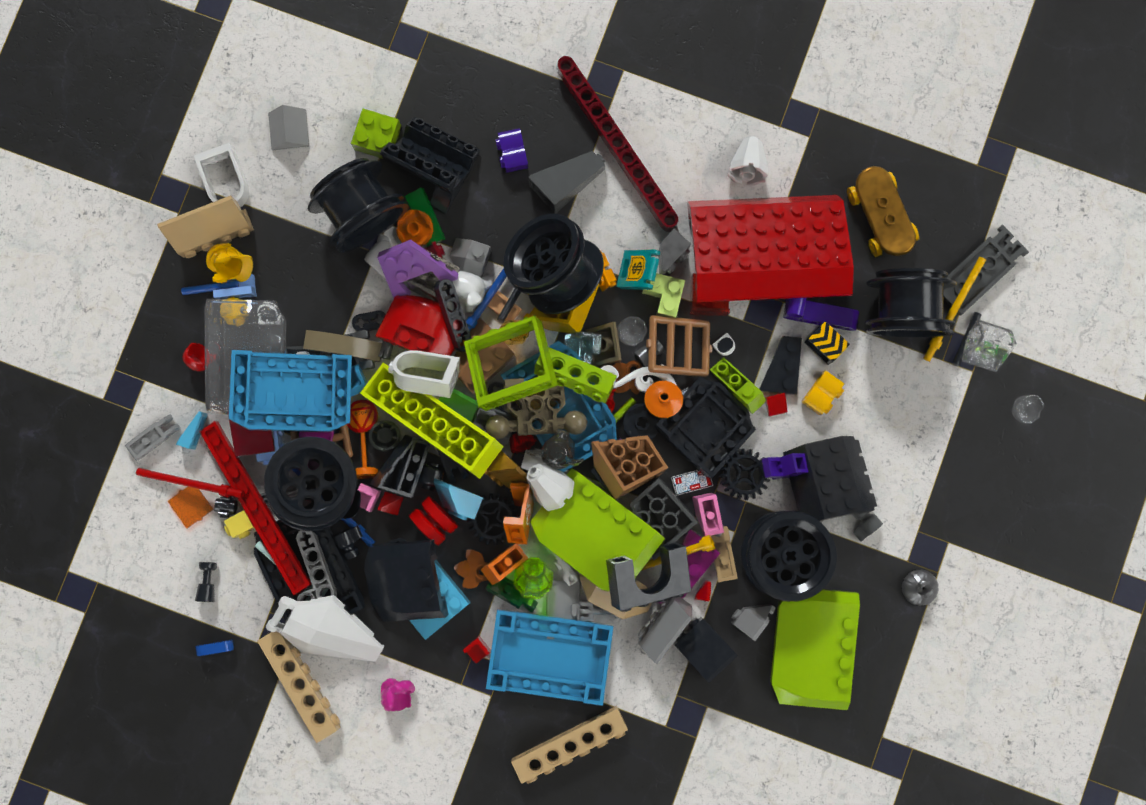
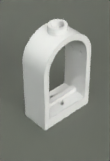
(215, 155)
(426, 360)

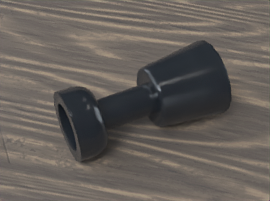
(205, 590)

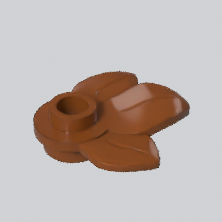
(623, 370)
(470, 569)

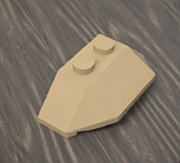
(603, 599)

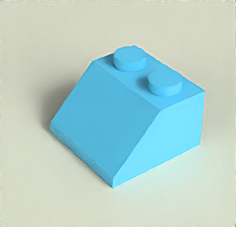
(457, 500)

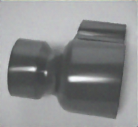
(642, 354)
(868, 524)

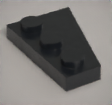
(784, 367)

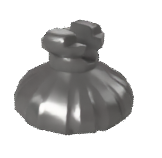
(913, 586)

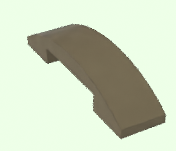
(342, 345)

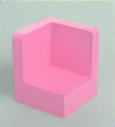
(369, 496)

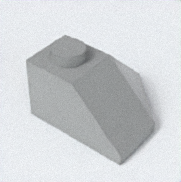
(470, 256)
(752, 619)

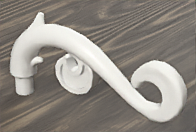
(638, 375)

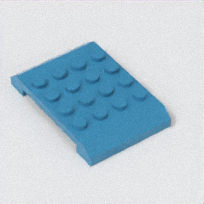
(562, 667)

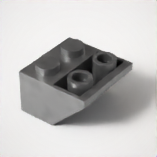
(673, 250)

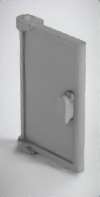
(560, 601)

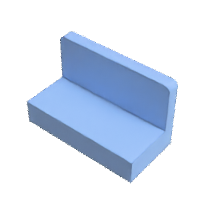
(245, 290)

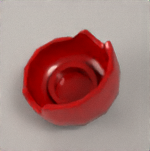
(195, 357)

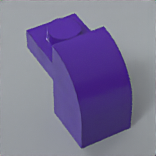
(785, 466)

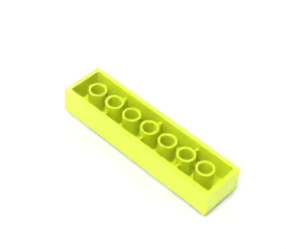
(434, 422)

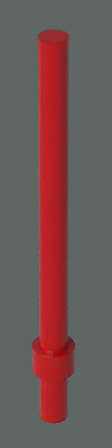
(223, 490)

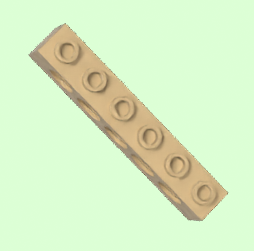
(298, 695)
(529, 774)

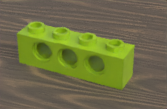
(586, 373)

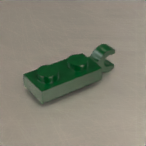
(505, 590)

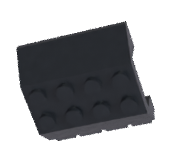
(834, 479)

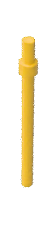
(935, 342)

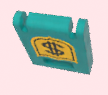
(637, 268)

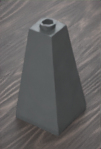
(565, 180)

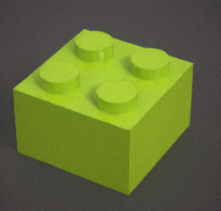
(375, 132)

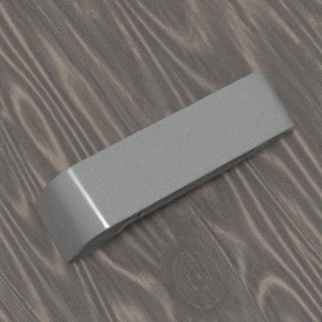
(313, 567)

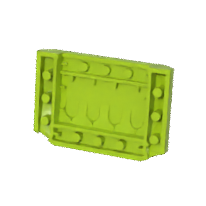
(593, 530)
(816, 650)

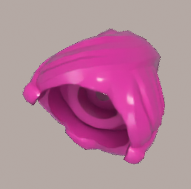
(396, 694)

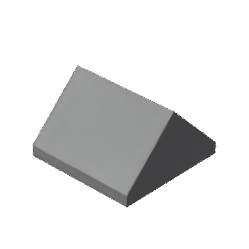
(288, 128)

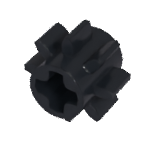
(225, 506)

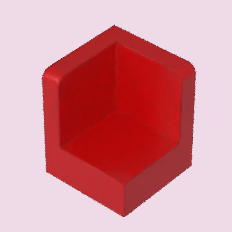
(477, 649)

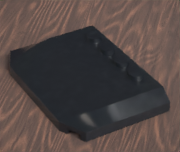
(342, 577)

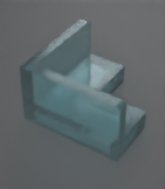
(584, 344)

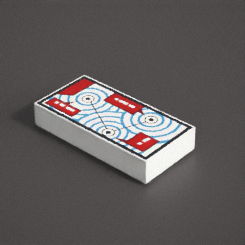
(690, 482)

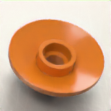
(660, 407)

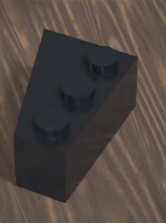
(403, 467)

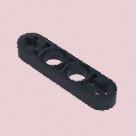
(450, 317)

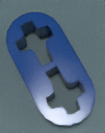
(216, 647)

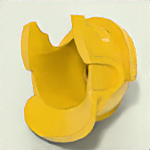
(228, 263)

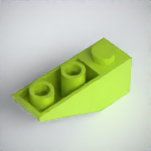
(738, 385)

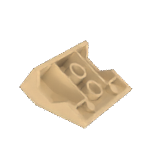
(206, 227)

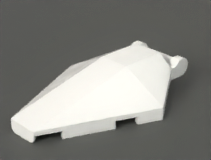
(325, 629)

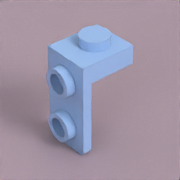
(265, 457)

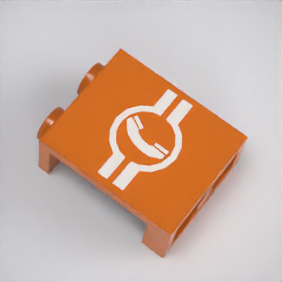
(518, 528)

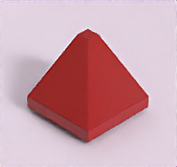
(390, 503)
(704, 592)

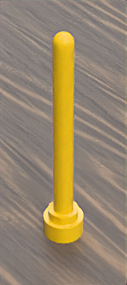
(706, 544)

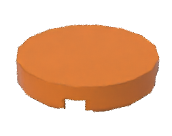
(415, 226)

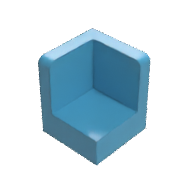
(358, 380)

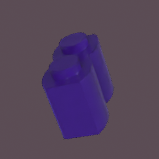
(512, 149)

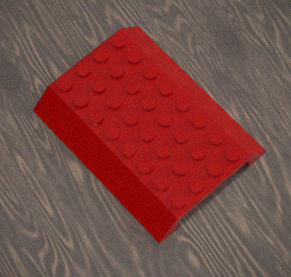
(771, 248)

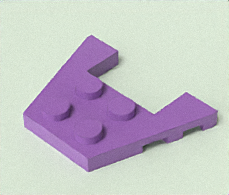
(409, 261)

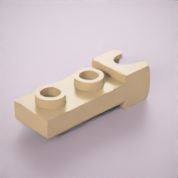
(724, 563)

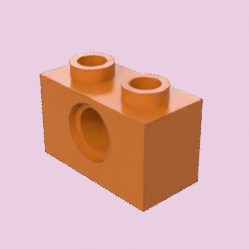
(504, 564)

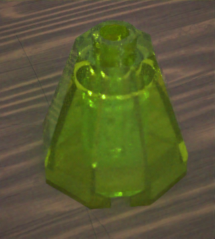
(533, 578)

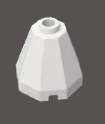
(749, 163)
(550, 486)

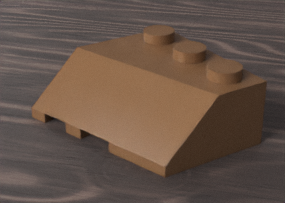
(492, 358)
(627, 463)

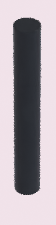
(508, 306)
(958, 357)

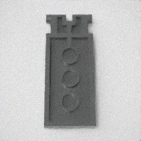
(1000, 258)

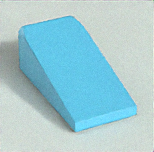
(191, 435)

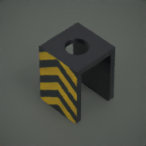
(826, 343)

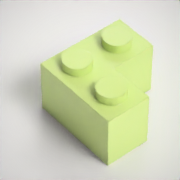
(669, 291)

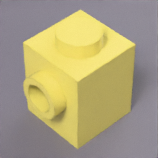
(238, 525)

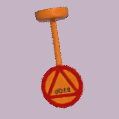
(362, 418)

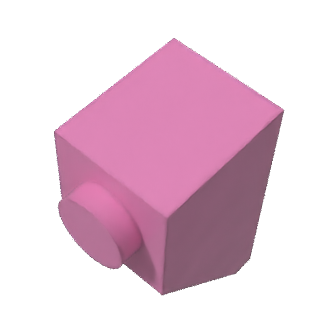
(708, 514)

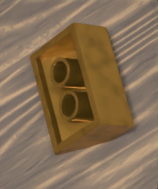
(505, 471)

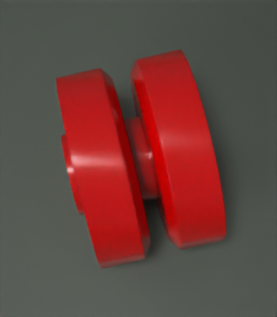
(431, 523)

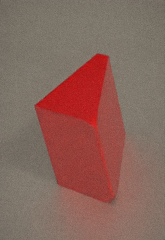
(776, 404)

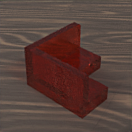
(717, 308)

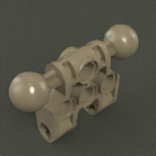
(573, 422)

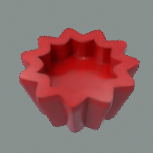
(521, 442)

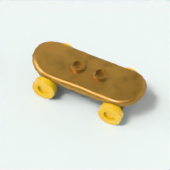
(884, 211)

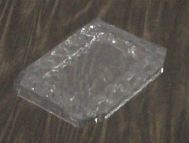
(237, 326)

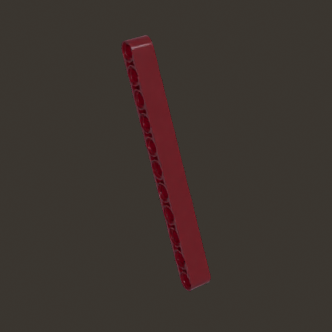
(615, 134)

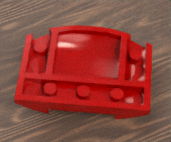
(417, 325)

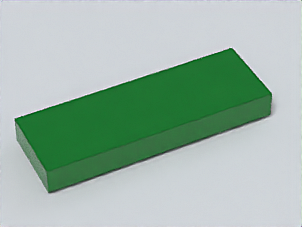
(419, 201)

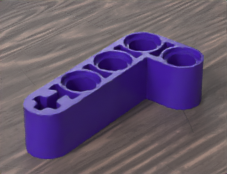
(817, 313)

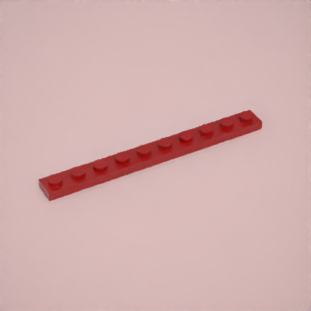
(256, 508)

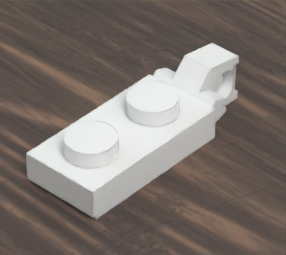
(569, 575)

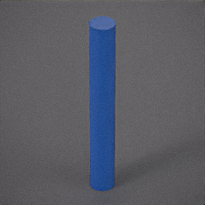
(209, 287)

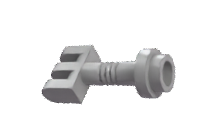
(590, 610)

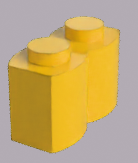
(823, 393)

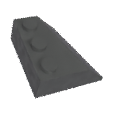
(663, 512)

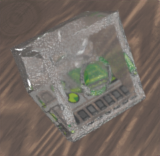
(988, 345)

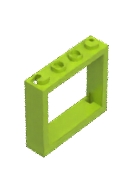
(519, 390)

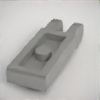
(151, 438)

